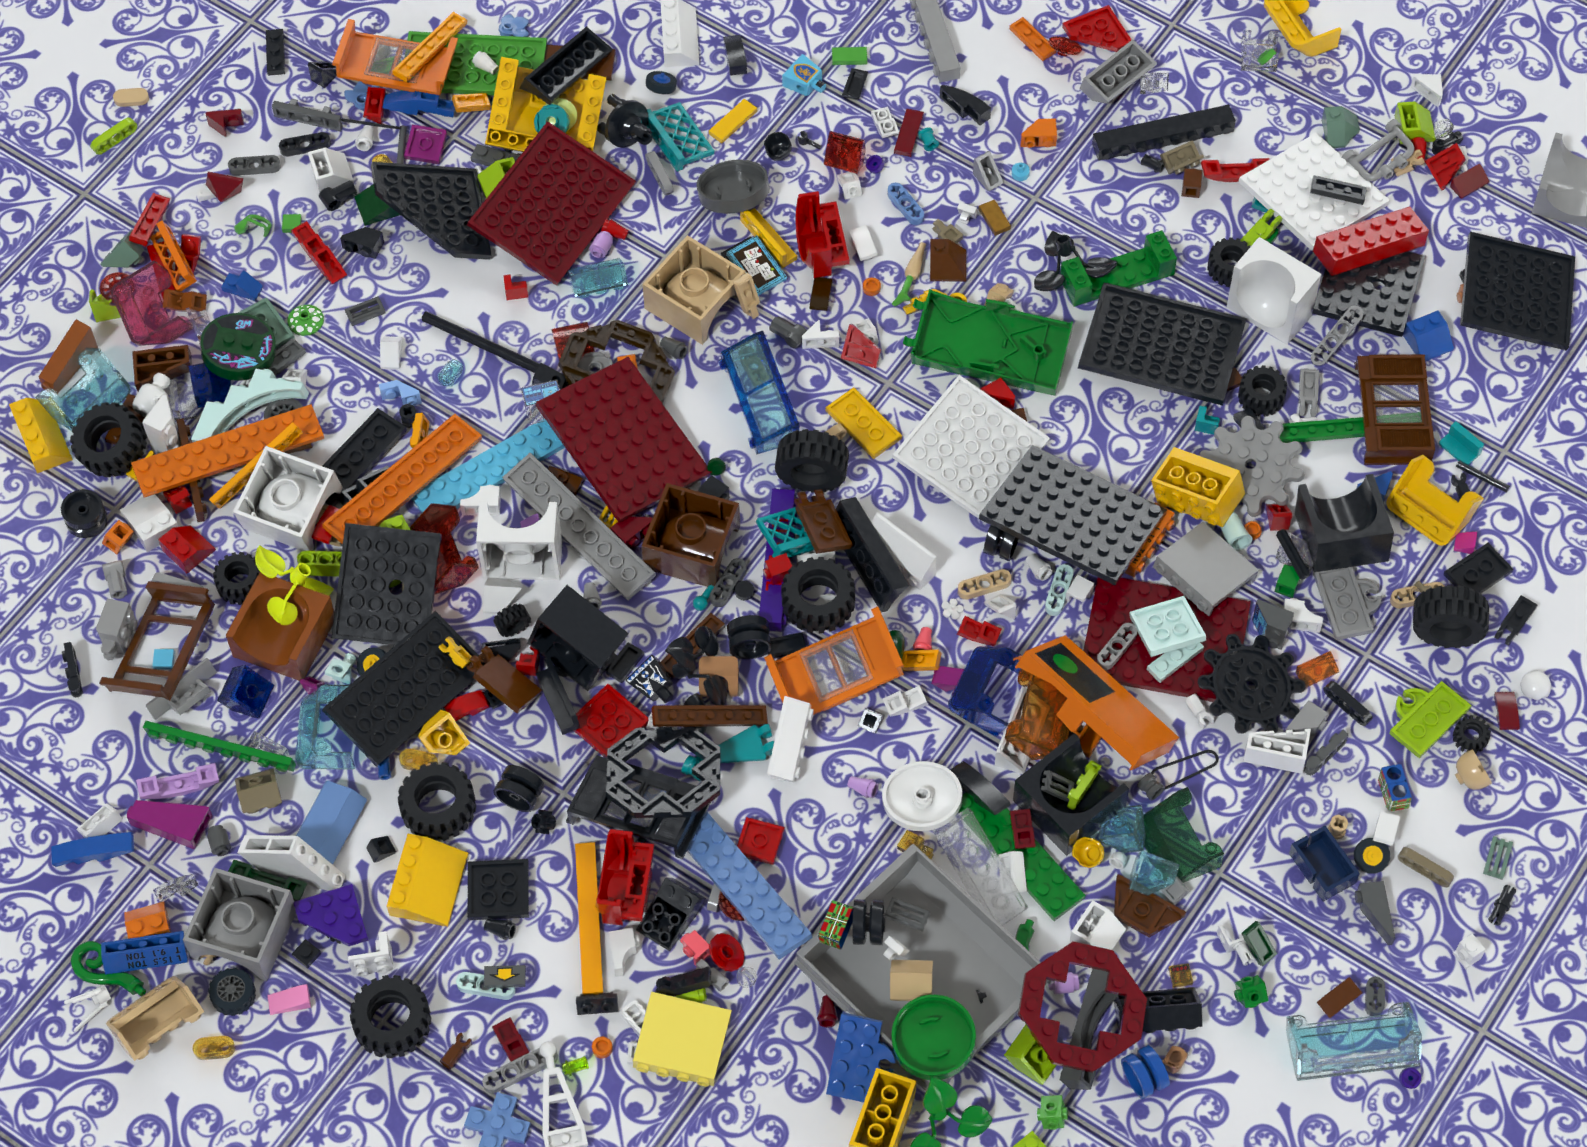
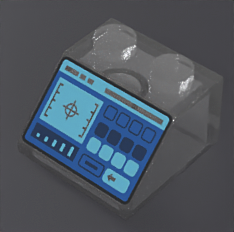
(534, 393)

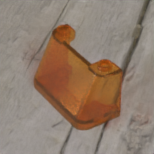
(1039, 727)

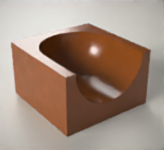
(278, 647)

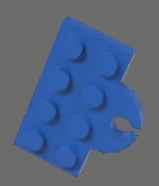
(857, 1057)

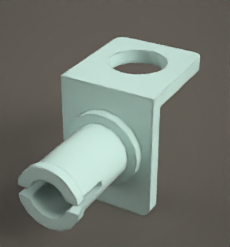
(341, 670)

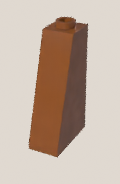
(64, 360)

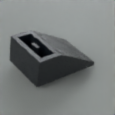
(670, 913)

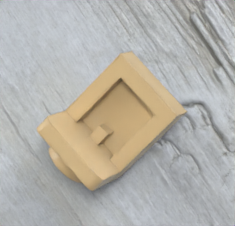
(999, 292)

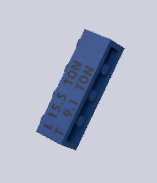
(144, 952)

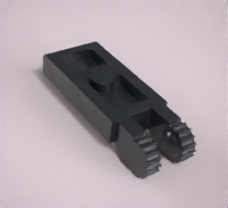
(1516, 618)
(72, 671)
(684, 982)

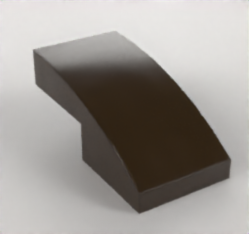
(820, 294)

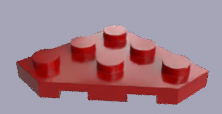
(1098, 29)

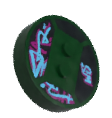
(237, 346)

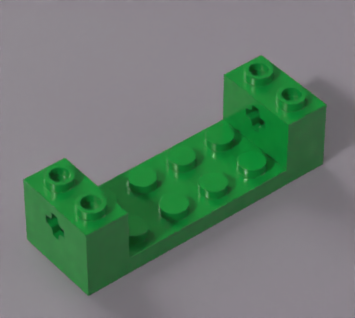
(1132, 270)

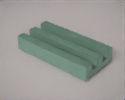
(1501, 843)

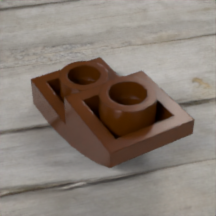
(1339, 997)

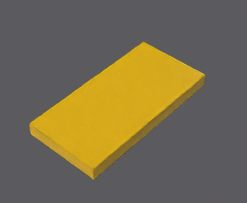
(863, 423)

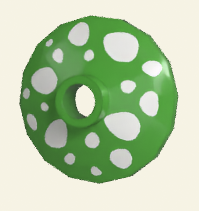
(307, 325)

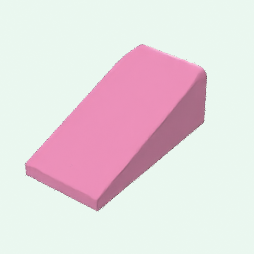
(289, 1000)

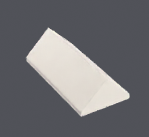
(1007, 754)

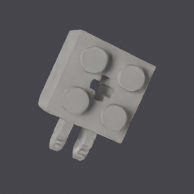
(115, 627)

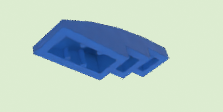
(92, 848)

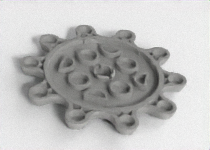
(1271, 458)

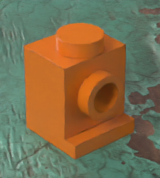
(117, 536)

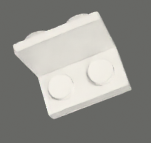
(376, 961)

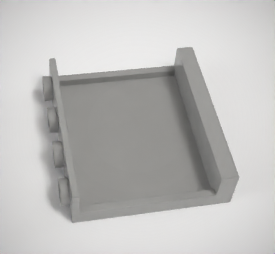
(1204, 567)

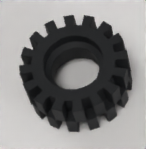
(512, 620)
(1474, 724)

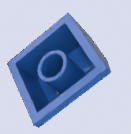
(1429, 335)

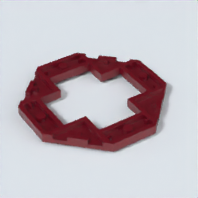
(1046, 1030)

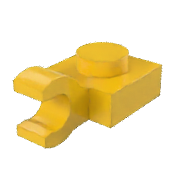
(457, 653)

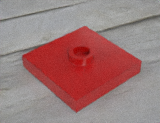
(760, 840)

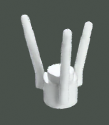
(98, 995)

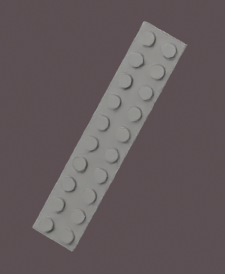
(580, 527)

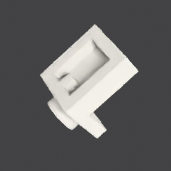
(850, 184)
(868, 329)

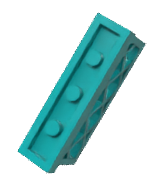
(667, 145)
(792, 546)

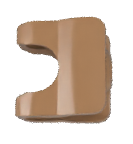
(725, 667)

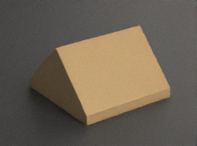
(910, 979)

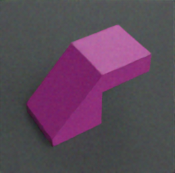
(946, 677)

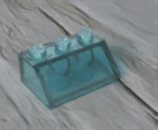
(598, 277)

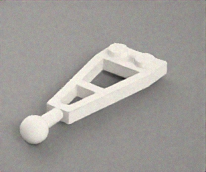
(566, 1137)

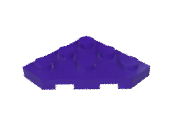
(333, 915)

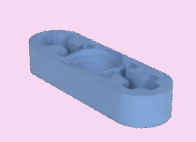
(905, 196)

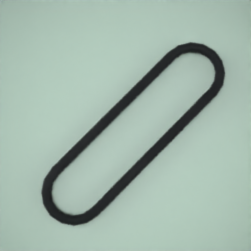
(371, 124)

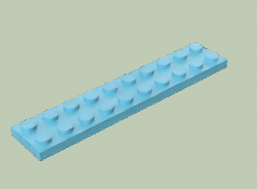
(489, 466)

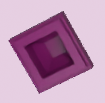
(311, 684)

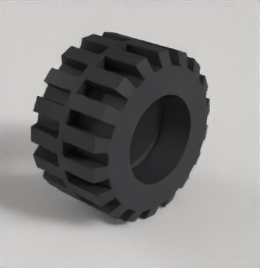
(1222, 251)
(1267, 379)
(233, 566)

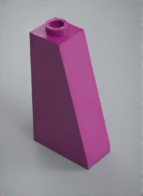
(170, 820)

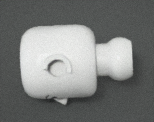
(150, 394)

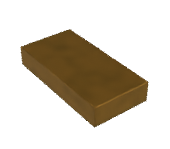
(994, 217)

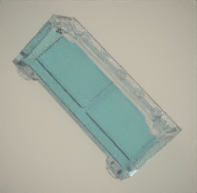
(1354, 1044)

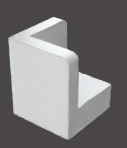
(1080, 589)

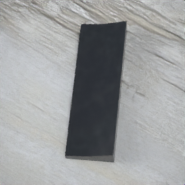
(566, 66)
(870, 555)

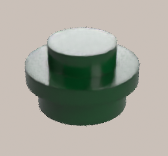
(716, 466)

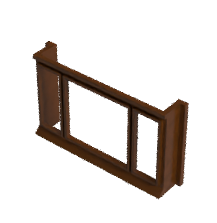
(166, 593)

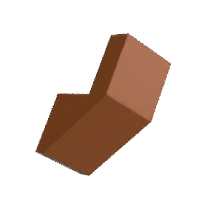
(180, 301)

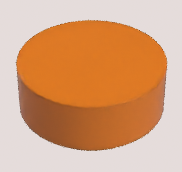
(871, 286)
(602, 1047)

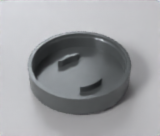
(733, 186)

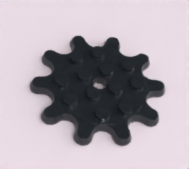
(1262, 668)

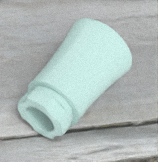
(1235, 533)

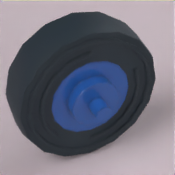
(661, 82)

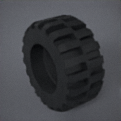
(93, 425)
(811, 460)
(814, 573)
(1451, 616)
(430, 779)
(381, 993)

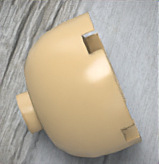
(1471, 771)

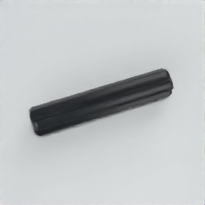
(1292, 554)

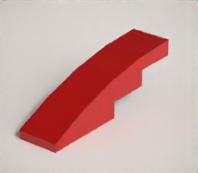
(319, 253)

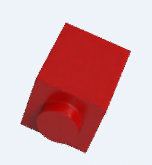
(777, 568)

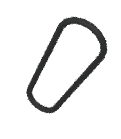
(1185, 758)

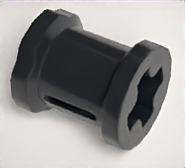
(407, 413)

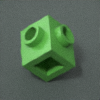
(1052, 1112)

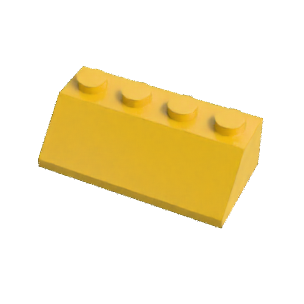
(40, 434)

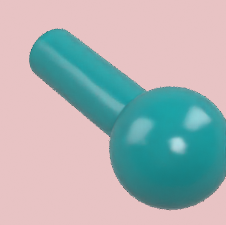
(700, 602)

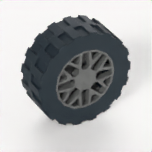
(232, 991)

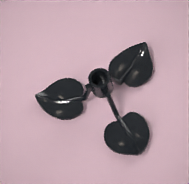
(1062, 246)
(682, 651)

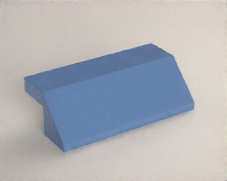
(331, 819)

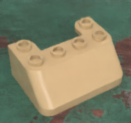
(154, 1015)

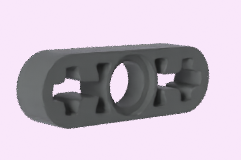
(266, 159)
(728, 590)

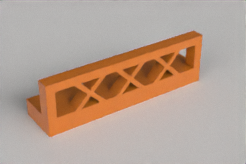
(176, 256)

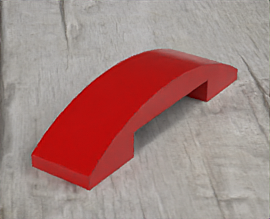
(1229, 172)

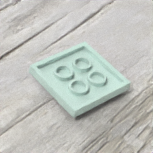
(1167, 626)

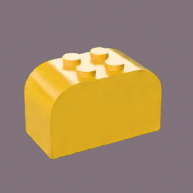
(884, 1111)

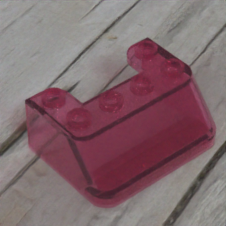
(142, 307)

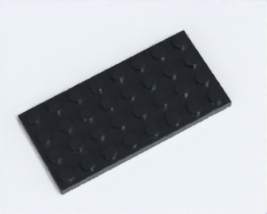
(401, 690)

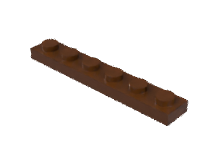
(197, 492)
(708, 715)

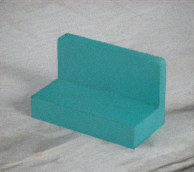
(1461, 444)

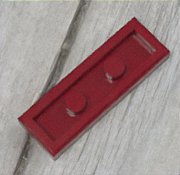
(908, 132)

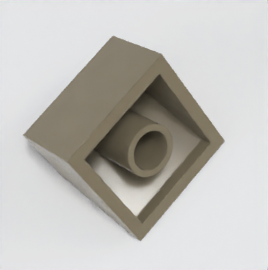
(258, 791)

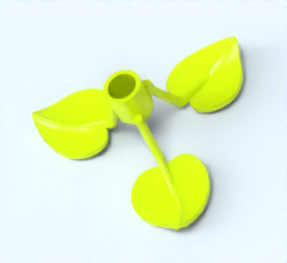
(272, 564)

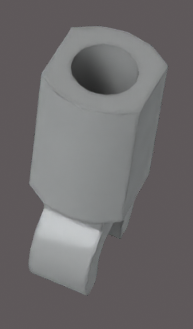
(718, 980)

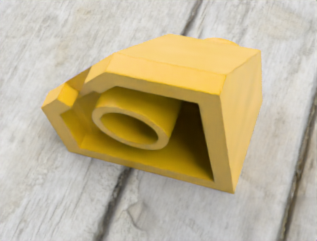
(443, 735)

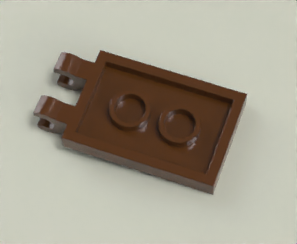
(822, 523)
(503, 680)

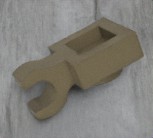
(947, 232)

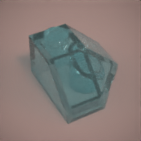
(1124, 830)
(1151, 873)

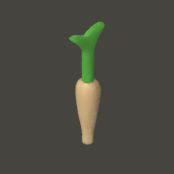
(911, 273)

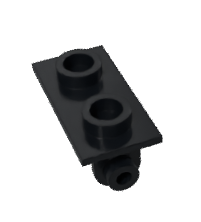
(603, 1004)

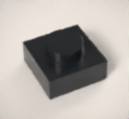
(306, 953)

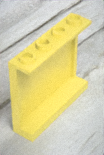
(681, 1039)

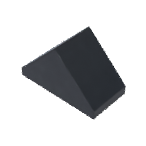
(322, 72)

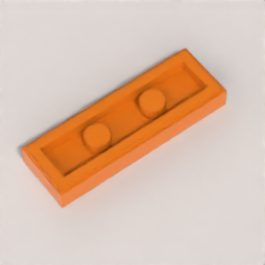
(1032, 39)

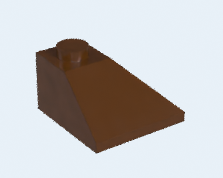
(947, 261)

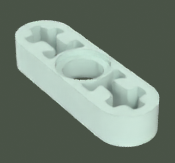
(1055, 583)
(469, 988)

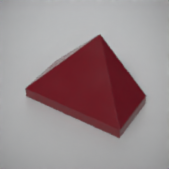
(223, 185)

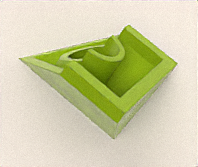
(101, 309)

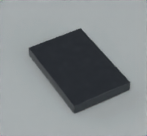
(1479, 569)

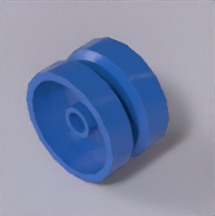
(1145, 1072)

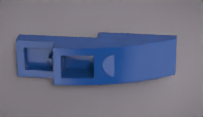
(411, 102)

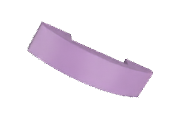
(178, 784)

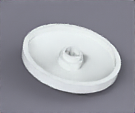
(922, 796)

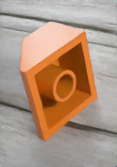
(147, 921)

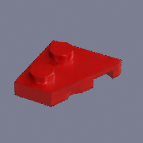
(1445, 165)

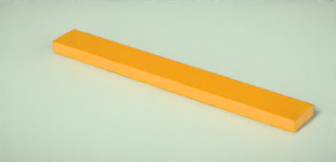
(588, 918)

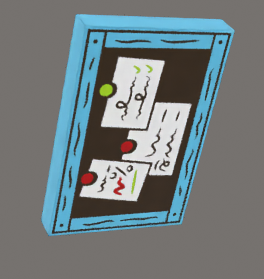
(759, 263)

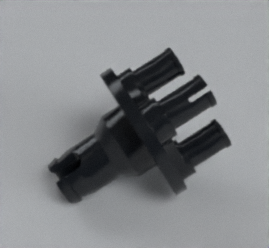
(626, 123)

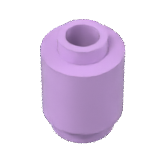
(601, 244)
(1068, 987)

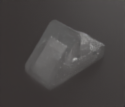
(1154, 83)

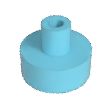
(1020, 171)

